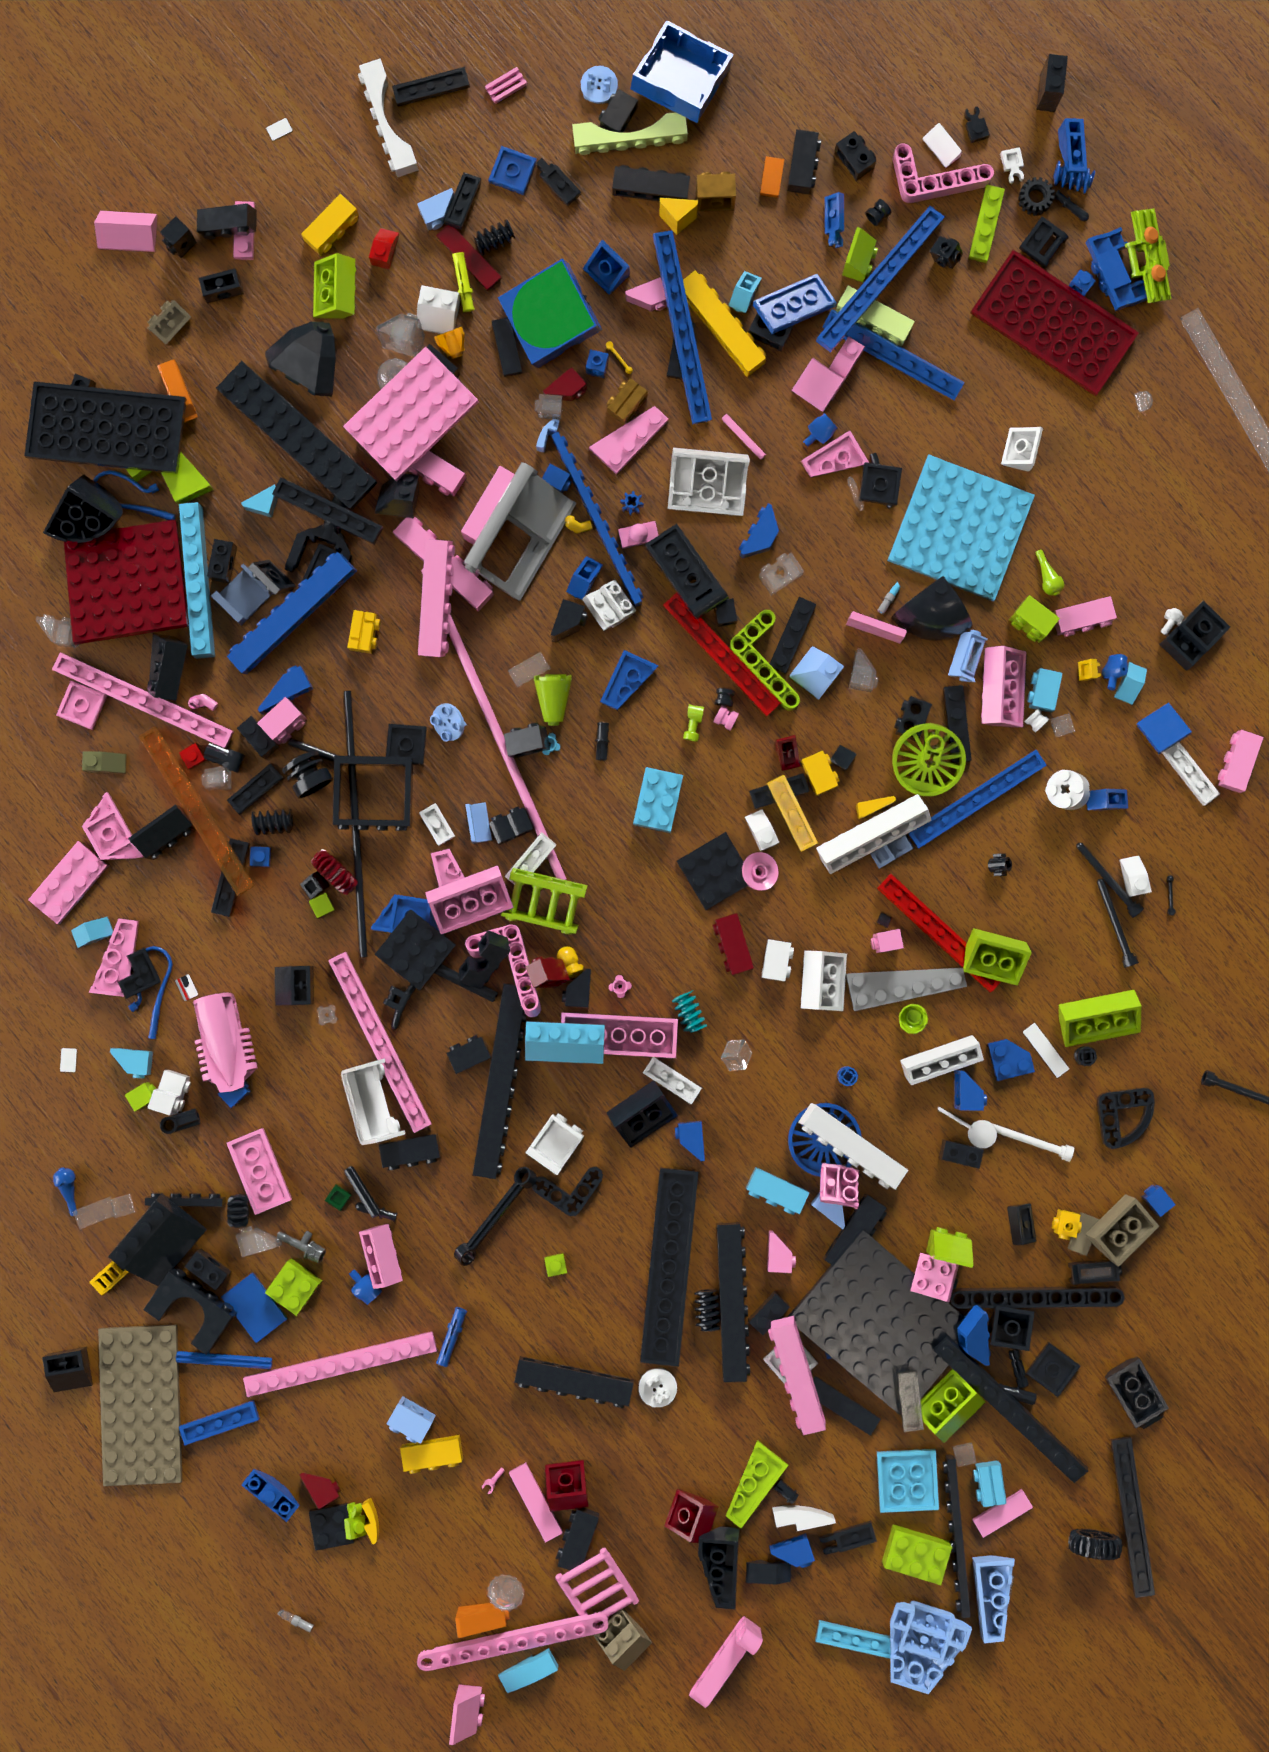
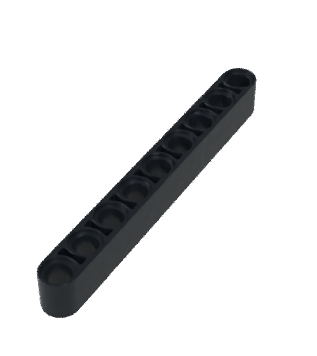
(1045, 1297)

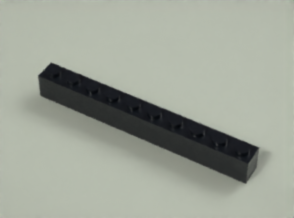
(499, 1084)

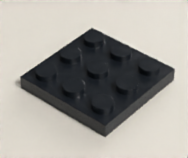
(714, 870)
(415, 949)

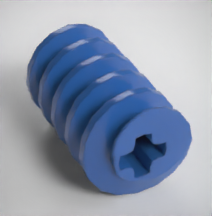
(1079, 179)

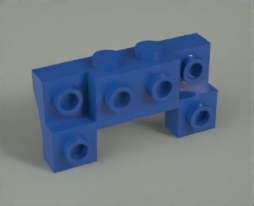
(1111, 271)

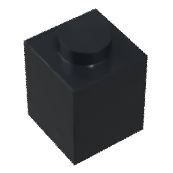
(726, 613)

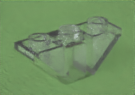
(57, 631)

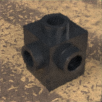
(946, 252)

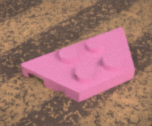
(109, 832)

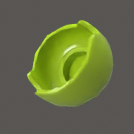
(913, 1018)

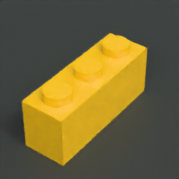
(330, 225)
(431, 1454)

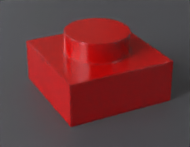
(192, 756)

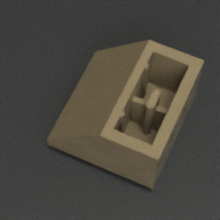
(623, 1640)

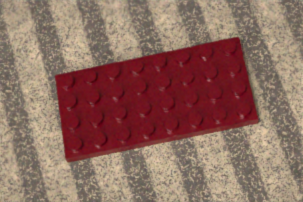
(1054, 322)

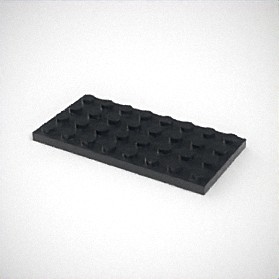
(105, 427)

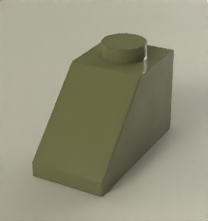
(103, 762)

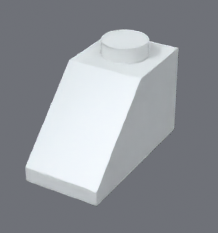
(762, 830)
(1135, 876)

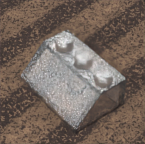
(402, 334)

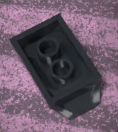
(1137, 1392)

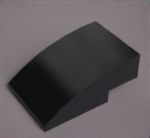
(1195, 635)

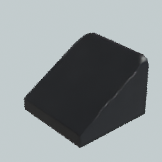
(843, 757)
(314, 884)

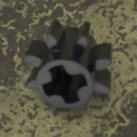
(999, 864)

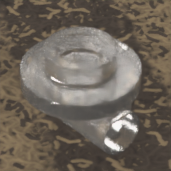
(1143, 400)

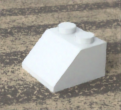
(437, 309)

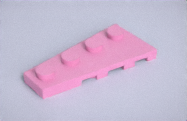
(629, 439)
(446, 868)

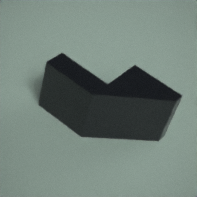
(768, 1573)

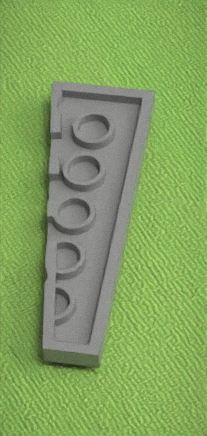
(888, 987)

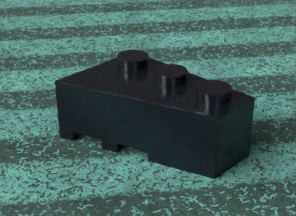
(166, 666)

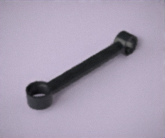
(466, 1253)

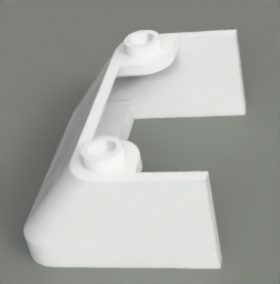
(369, 1104)

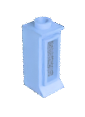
(967, 656)

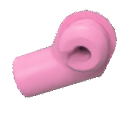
(202, 700)

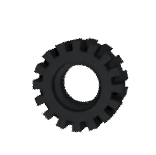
(1031, 206)

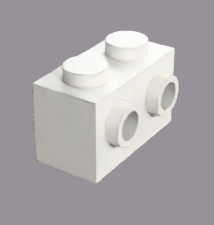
(776, 960)

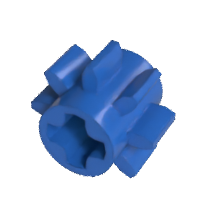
(630, 508)

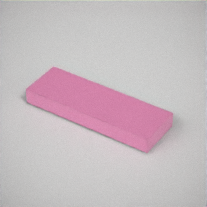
(1002, 1514)

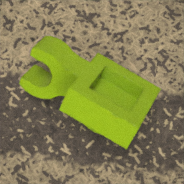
(355, 1523)

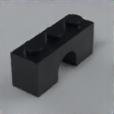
(478, 971)

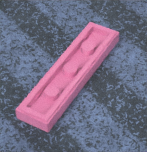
(535, 1502)

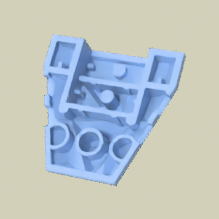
(924, 1644)

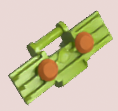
(1157, 260)

